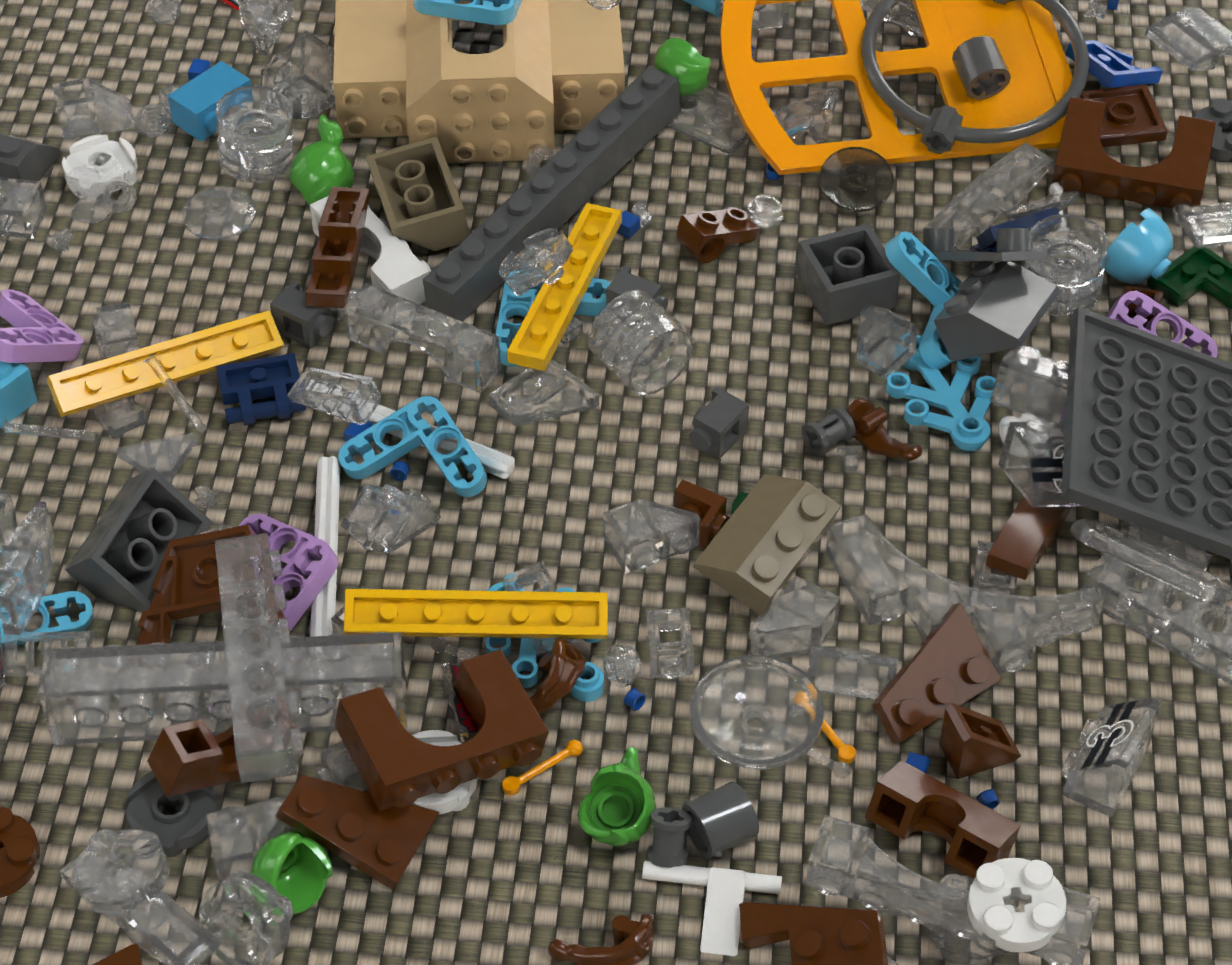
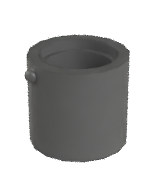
(981, 67)
(721, 819)

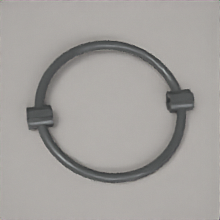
(945, 123)

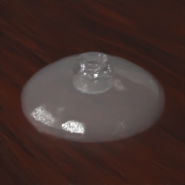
(758, 694)

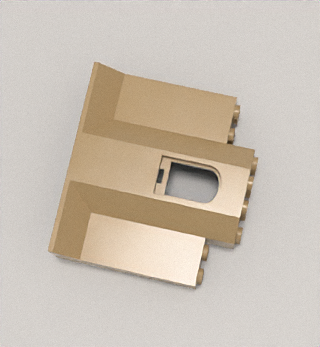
(405, 79)

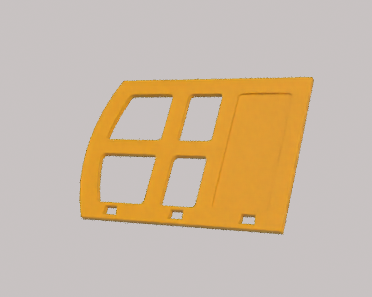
(1021, 32)

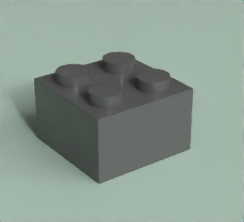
(846, 272)

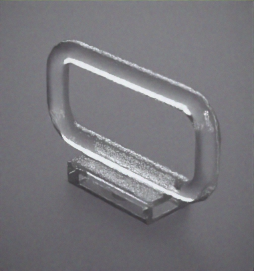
(1156, 556)

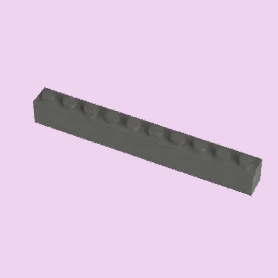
(553, 192)

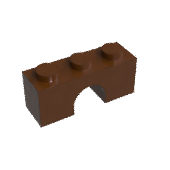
(192, 758)
(915, 801)

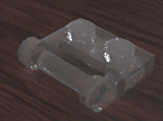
(1205, 224)

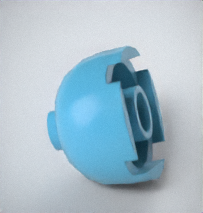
(1140, 250)

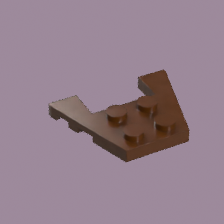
(186, 584)
(816, 933)

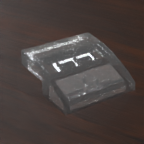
(1192, 38)

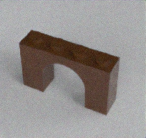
(1087, 168)
(404, 768)

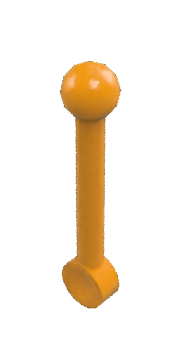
(845, 752)
(512, 784)

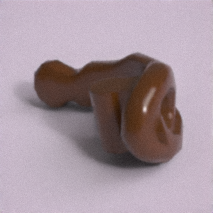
(872, 434)
(563, 667)
(631, 946)

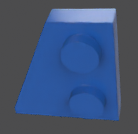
(1115, 67)

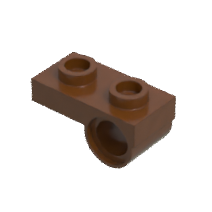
(710, 231)

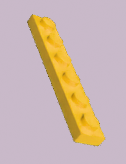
(558, 301)
(180, 357)
(477, 613)

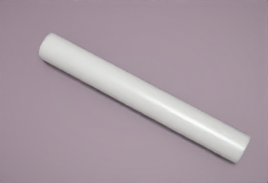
(699, 876)

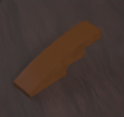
(337, 247)
(1026, 538)

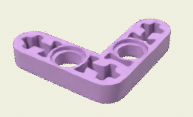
(1148, 306)
(36, 332)
(297, 562)

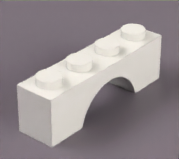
(396, 266)

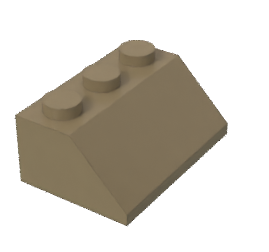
(419, 194)
(767, 539)

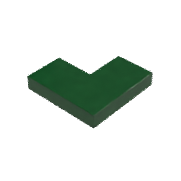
(1193, 272)

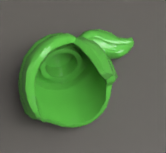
(685, 63)
(322, 164)
(618, 803)
(294, 868)

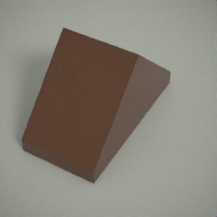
(974, 741)

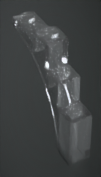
(891, 585)

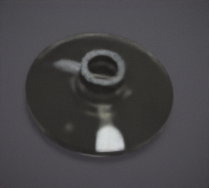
(858, 167)

